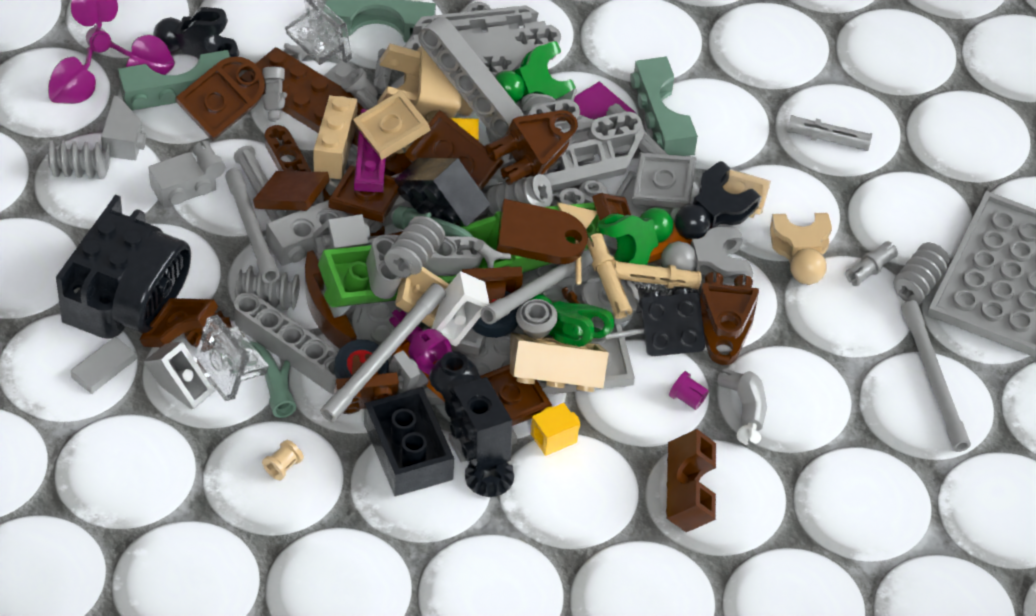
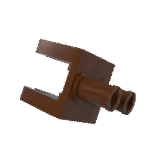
(533, 144)
(727, 315)

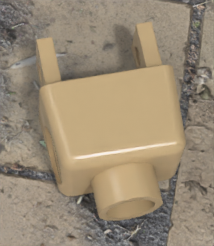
(423, 83)

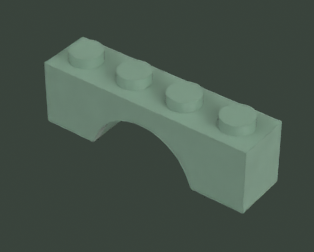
(398, 14)
(146, 88)
(670, 129)

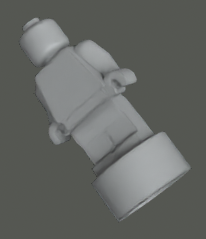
(274, 98)

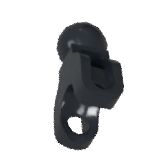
(197, 33)
(715, 205)

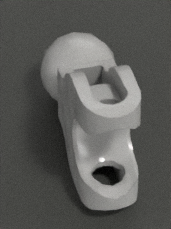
(710, 255)

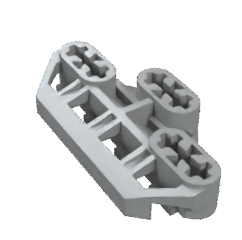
(504, 42)
(601, 136)

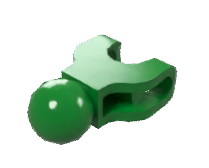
(534, 75)
(637, 235)
(576, 321)

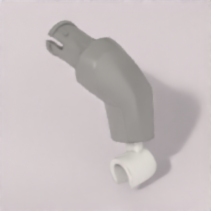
(753, 400)

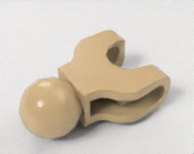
(802, 246)

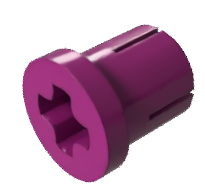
(688, 391)

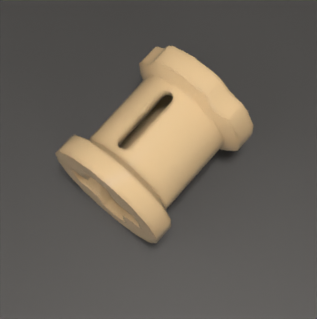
(282, 460)

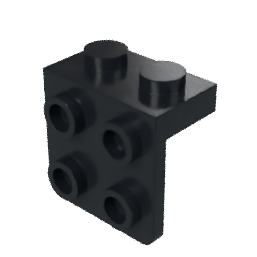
(672, 323)

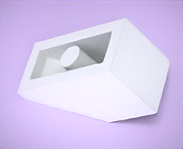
(460, 307)

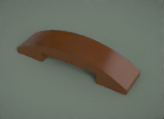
(337, 329)

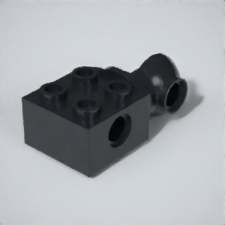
(474, 411)

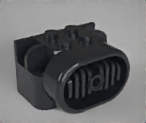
(122, 274)

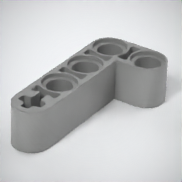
(448, 260)

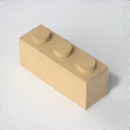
(335, 136)

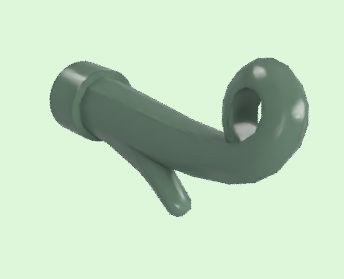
(404, 215)
(280, 399)

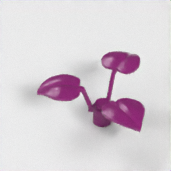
(73, 82)

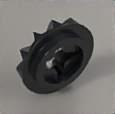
(490, 485)

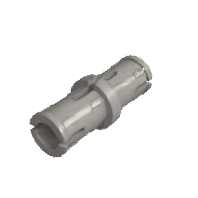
(871, 263)

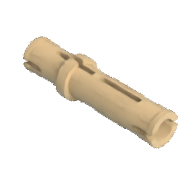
(604, 265)
(659, 275)

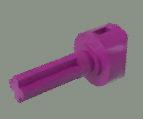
(424, 345)

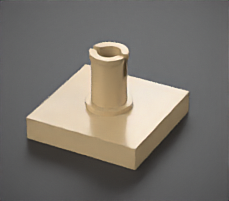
(392, 125)

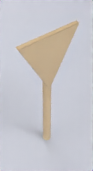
(585, 216)

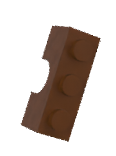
(688, 500)

